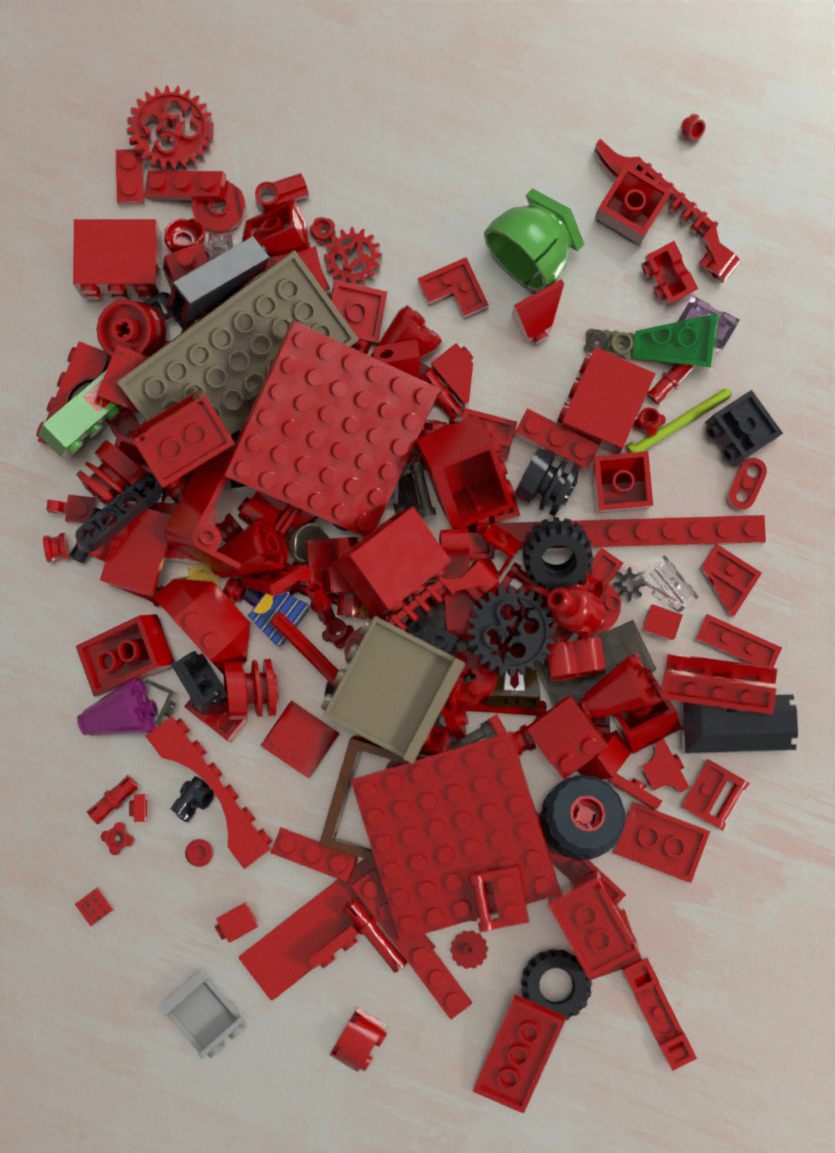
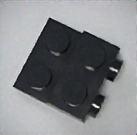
(742, 428)

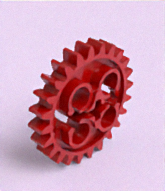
(155, 110)

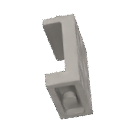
(203, 1014)

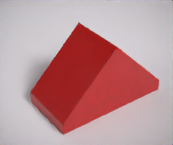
(610, 760)

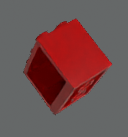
(117, 258)
(606, 399)
(181, 438)
(466, 472)
(393, 562)
(593, 924)

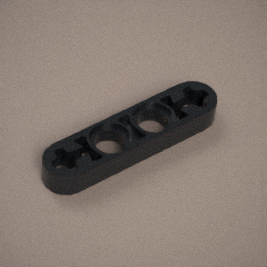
(122, 515)

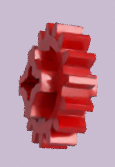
(342, 253)

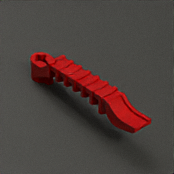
(718, 259)
(474, 581)

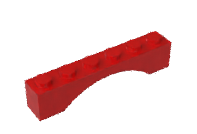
(244, 838)

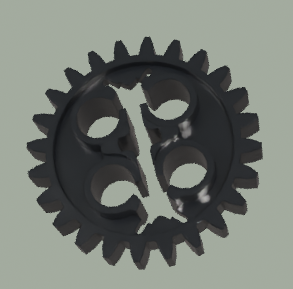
(489, 618)

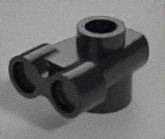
(193, 795)

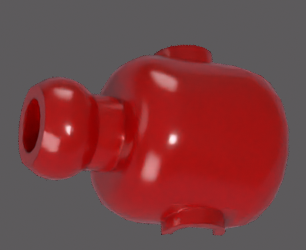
(576, 609)

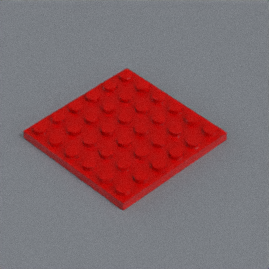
(330, 430)
(448, 821)

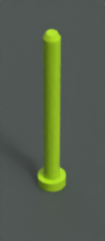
(680, 422)

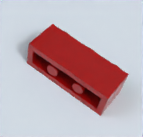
(566, 444)

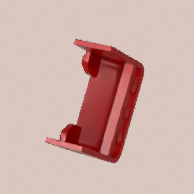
(188, 525)

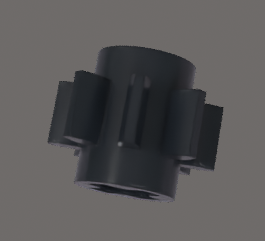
(623, 590)

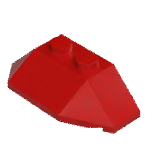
(207, 619)

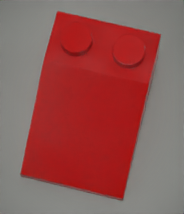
(125, 654)

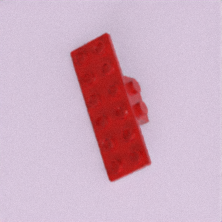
(306, 937)

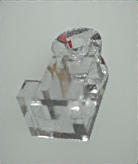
(219, 244)

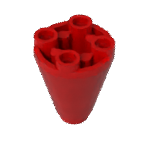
(411, 326)
(622, 690)

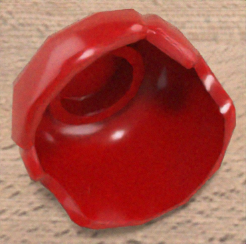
(183, 233)

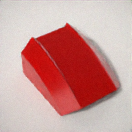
(279, 229)

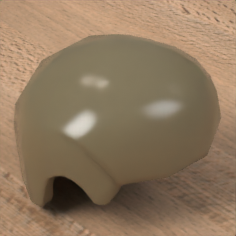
(299, 536)

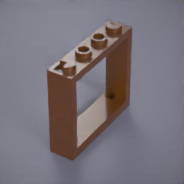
(354, 748)

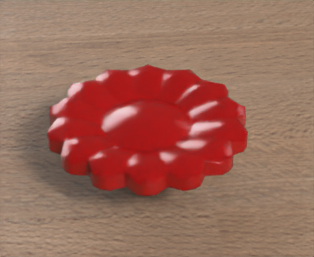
(469, 949)

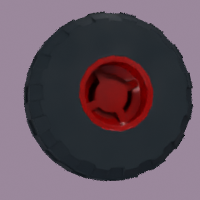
(582, 817)

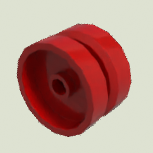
(131, 325)

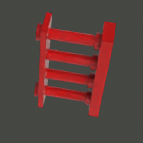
(719, 683)

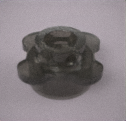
(596, 334)

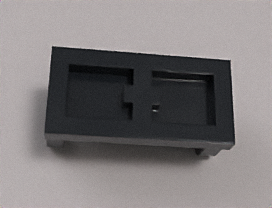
(200, 681)

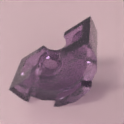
(727, 322)

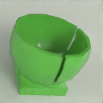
(534, 240)

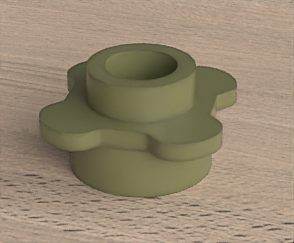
(628, 340)

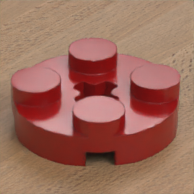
(223, 221)
(477, 688)

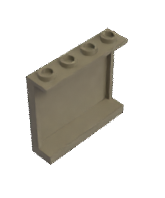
(392, 688)

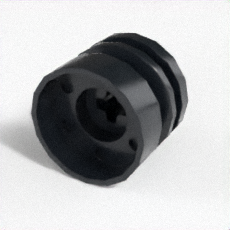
(547, 481)

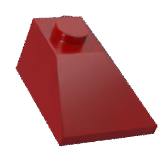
(537, 313)

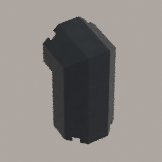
(733, 730)

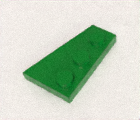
(679, 342)

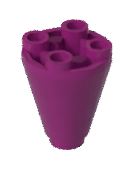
(120, 712)

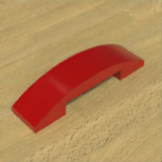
(659, 1014)

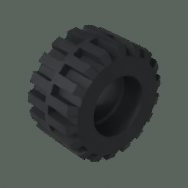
(551, 535)
(562, 960)

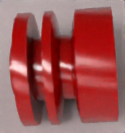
(112, 475)
(250, 689)

